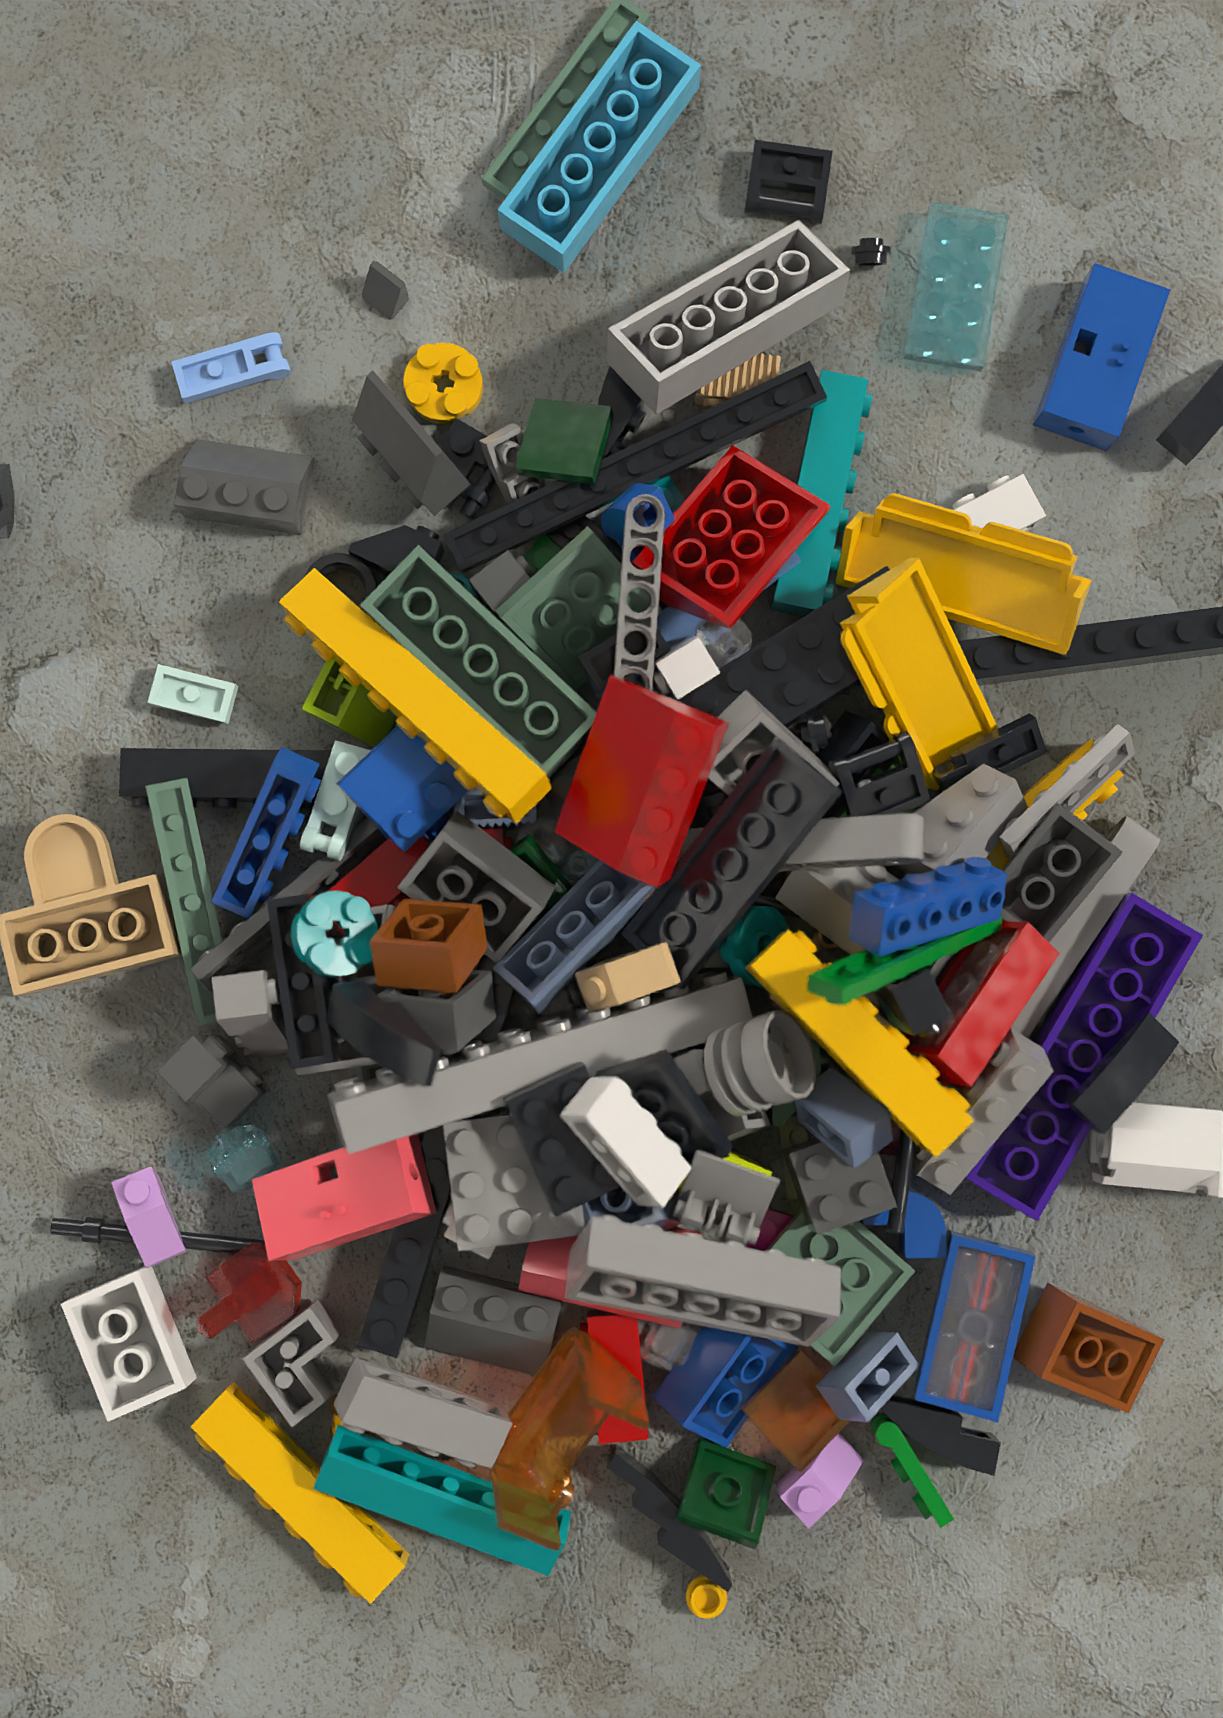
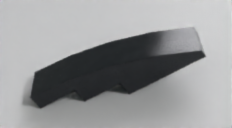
(661, 1506)

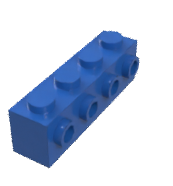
(262, 839)
(927, 906)

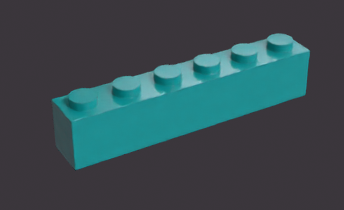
(827, 474)
(427, 1497)

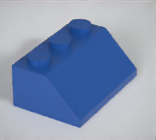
(402, 788)
(719, 1379)

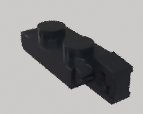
(1000, 749)

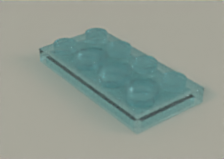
(956, 286)

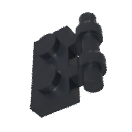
(465, 452)

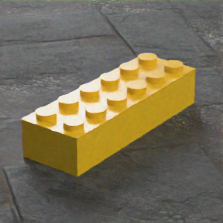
(863, 1047)

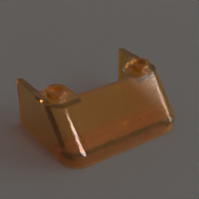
(551, 1430)

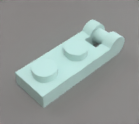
(333, 805)

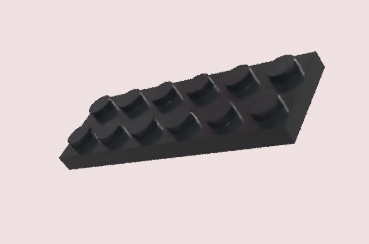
(733, 858)

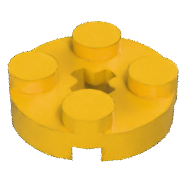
(433, 362)

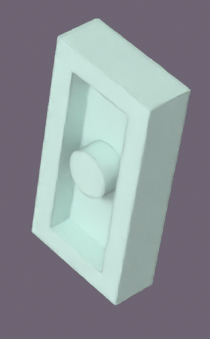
(193, 694)

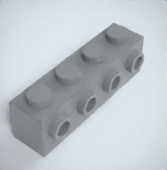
(994, 1100)
(422, 1414)

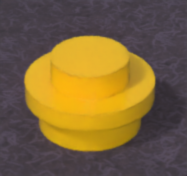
(705, 1598)

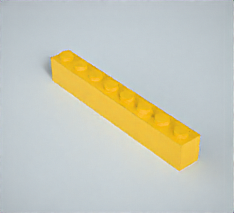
(416, 696)

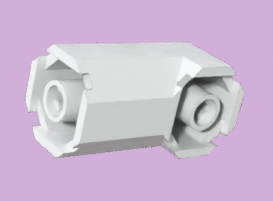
(1162, 1149)

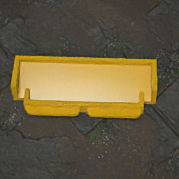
(982, 576)
(914, 665)

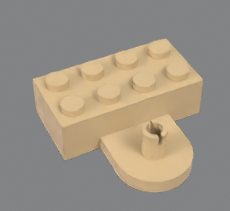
(81, 915)

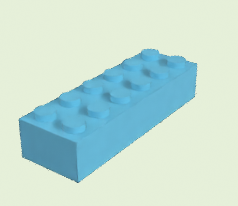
(599, 147)

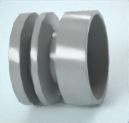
(759, 1063)

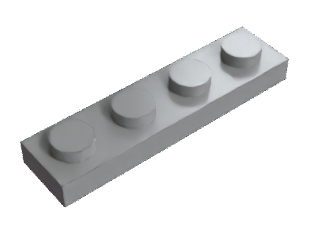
(1074, 787)

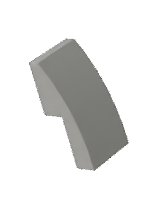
(501, 454)

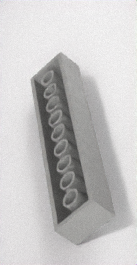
(485, 1073)

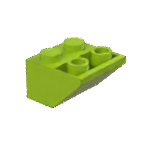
(346, 707)

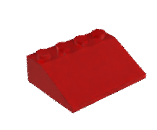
(732, 538)
(640, 780)

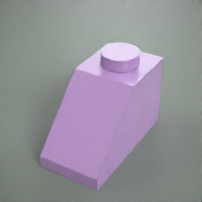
(149, 1216)
(821, 1482)

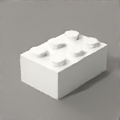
(129, 1342)

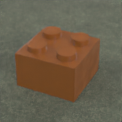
(429, 945)

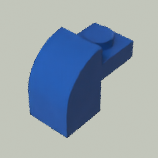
(643, 514)
(923, 1228)

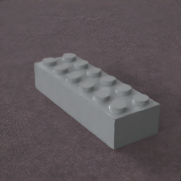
(726, 316)
(703, 1281)

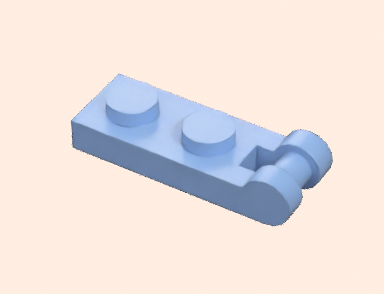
(230, 367)

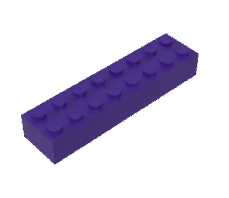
(1111, 989)

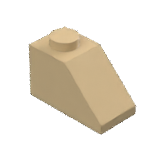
(627, 977)

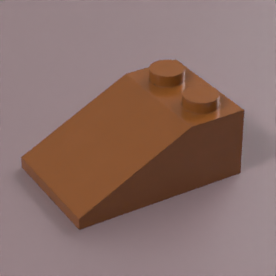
(1087, 1348)

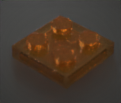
(794, 1412)

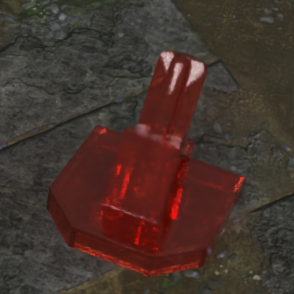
(251, 1293)

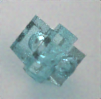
(241, 1156)

